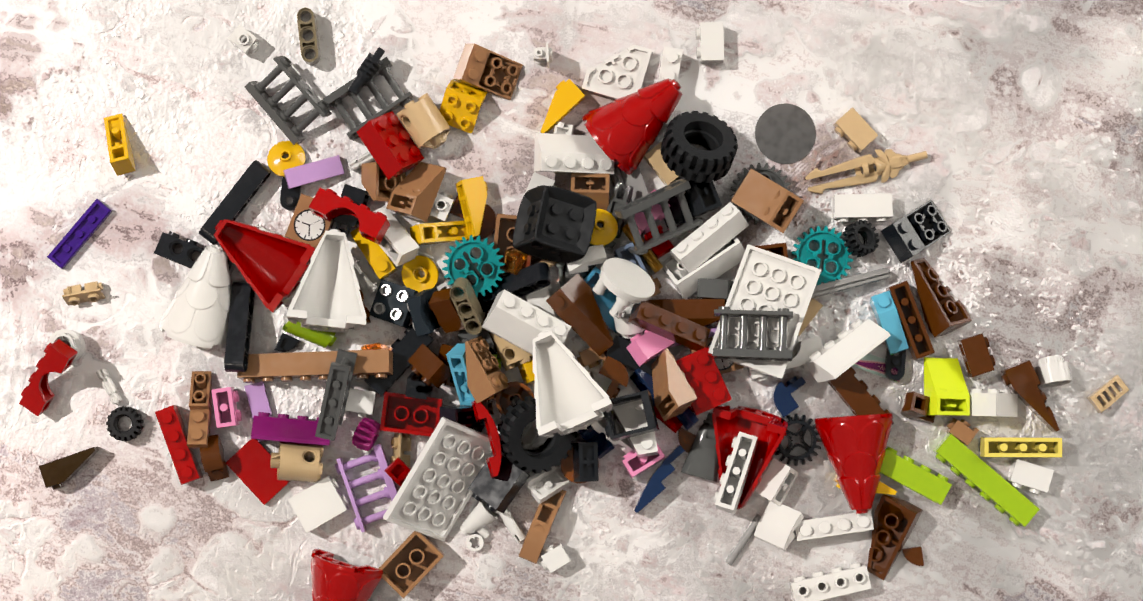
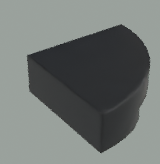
(286, 343)

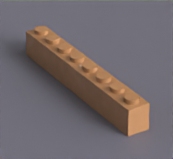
(314, 365)

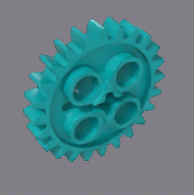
(488, 255)
(839, 259)

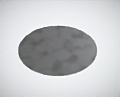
(785, 133)

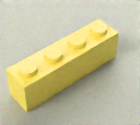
(1020, 447)

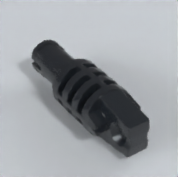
(366, 71)

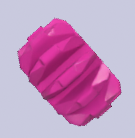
(366, 434)

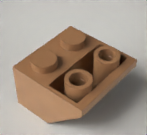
(593, 186)

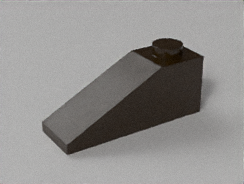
(63, 469)

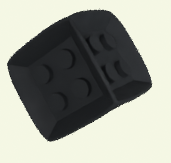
(554, 224)

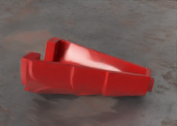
(633, 122)
(265, 259)
(754, 422)
(856, 454)
(341, 581)

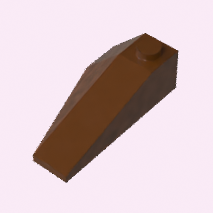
(696, 310)

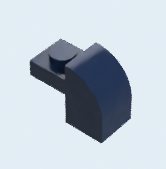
(782, 397)
(591, 435)

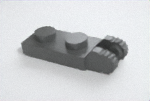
(616, 202)

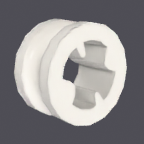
(469, 543)

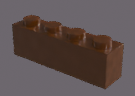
(911, 321)
(669, 325)
(855, 394)

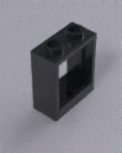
(649, 411)

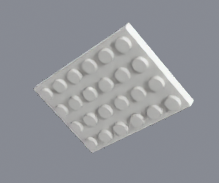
(765, 284)
(440, 480)

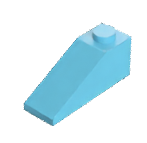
(888, 319)
(457, 363)

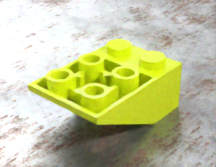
(945, 387)

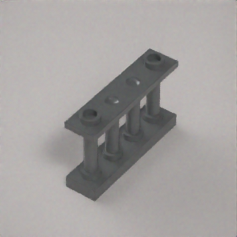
(335, 99)
(270, 104)
(645, 205)
(743, 351)
(336, 394)

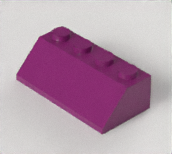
(285, 429)

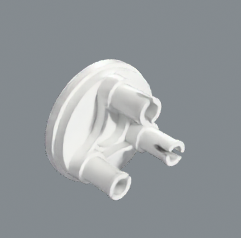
(625, 281)

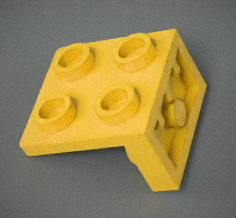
(462, 105)

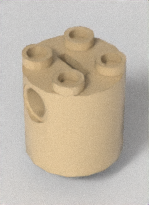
(424, 123)
(510, 355)
(298, 462)

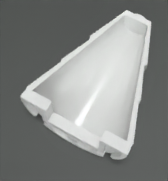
(329, 289)
(202, 303)
(564, 389)

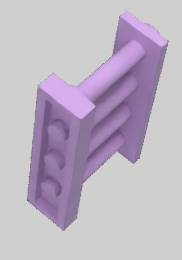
(390, 491)

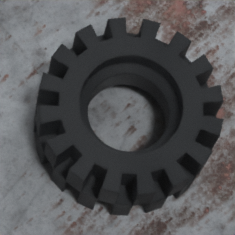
(853, 242)
(113, 420)

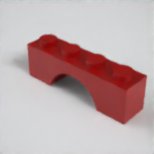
(329, 205)
(38, 394)
(174, 435)

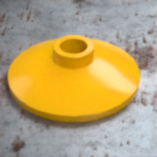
(278, 164)
(609, 230)
(412, 278)

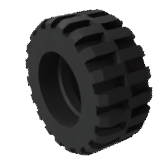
(693, 162)
(510, 438)

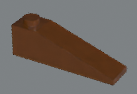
(939, 308)
(579, 309)
(1023, 381)
(892, 528)

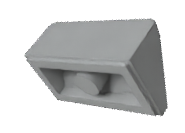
(636, 181)

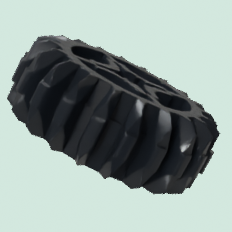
(801, 432)

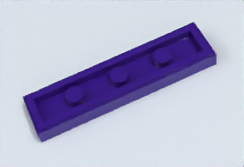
(79, 234)

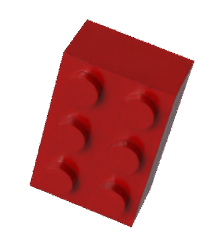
(390, 145)
(705, 379)
(410, 414)

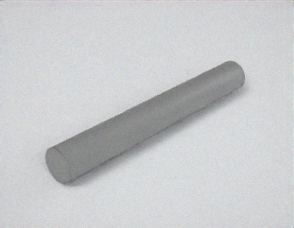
(743, 540)

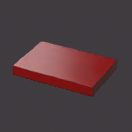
(254, 470)

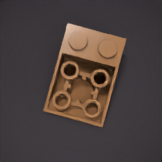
(487, 71)
(417, 192)
(767, 200)
(483, 373)
(670, 387)

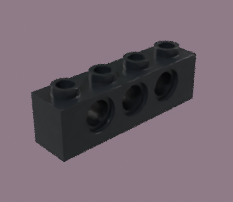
(166, 246)

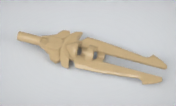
(887, 164)

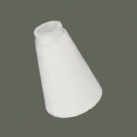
(478, 520)

